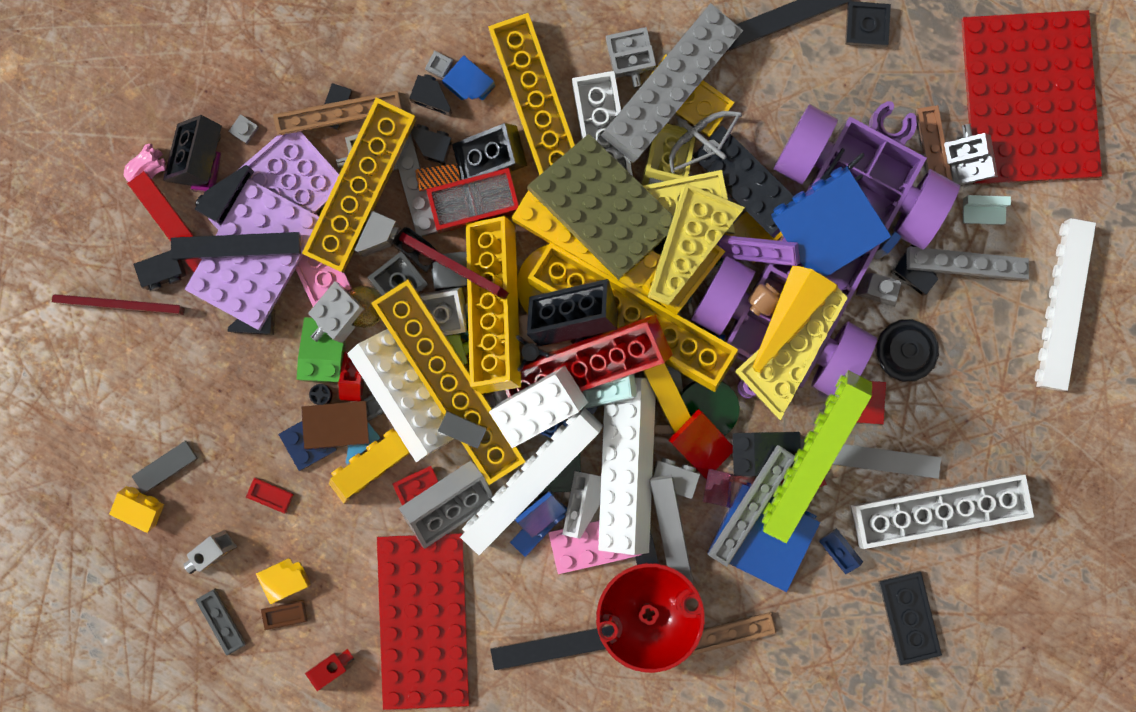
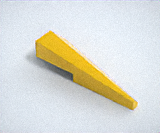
(799, 299)

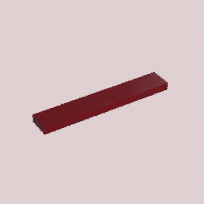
(454, 266)
(118, 304)

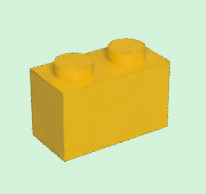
(136, 509)

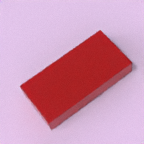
(269, 495)

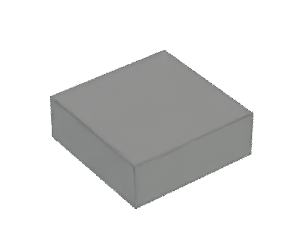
(439, 65)

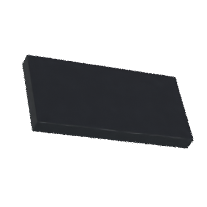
(910, 618)

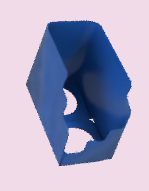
(468, 80)

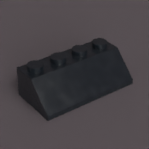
(572, 313)

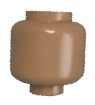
(764, 299)

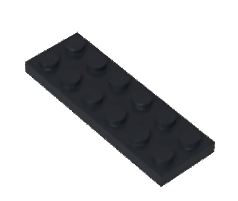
(747, 180)

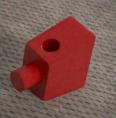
(321, 676)

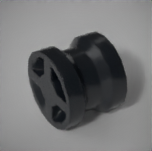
(317, 394)

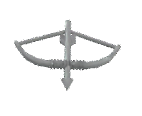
(709, 146)

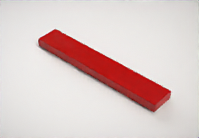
(161, 210)

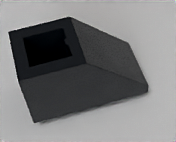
(433, 145)

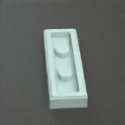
(611, 392)

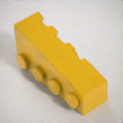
(368, 466)

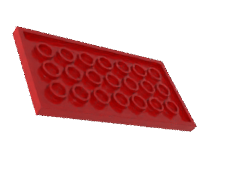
(422, 622)

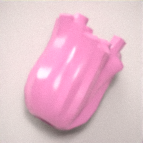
(146, 161)

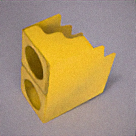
(283, 580)

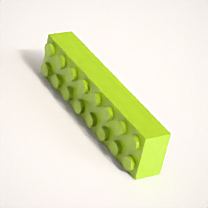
(817, 455)

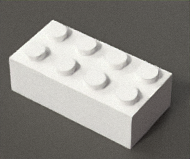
(538, 407)

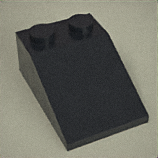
(490, 151)
(754, 449)

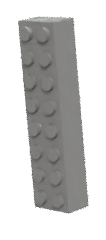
(671, 83)

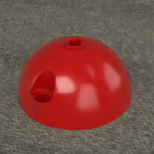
(655, 642)

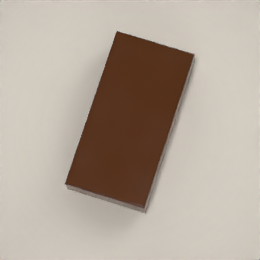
(284, 615)

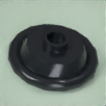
(907, 350)

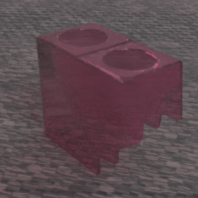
(719, 488)

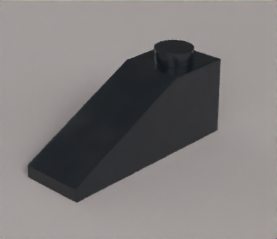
(220, 198)

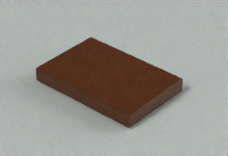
(335, 425)

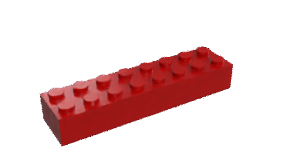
(603, 356)

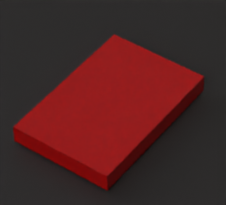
(702, 443)

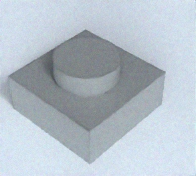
(243, 129)

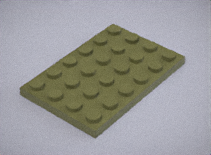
(603, 206)

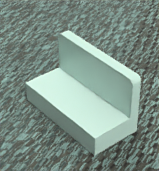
(985, 209)

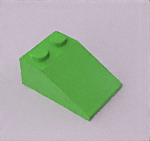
(321, 359)

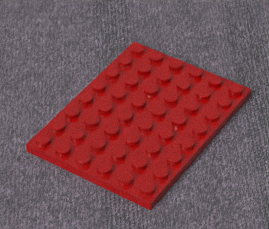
(1033, 94)

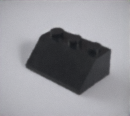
(193, 151)

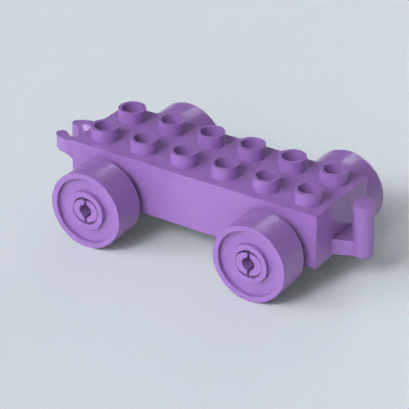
(887, 182)

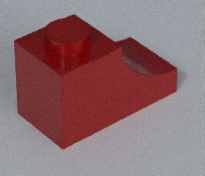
(350, 381)

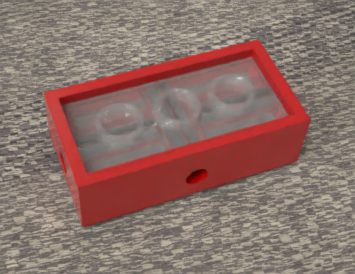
(472, 200)

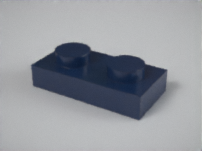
(841, 551)

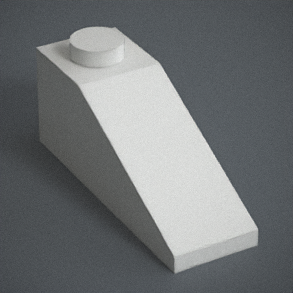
(582, 503)

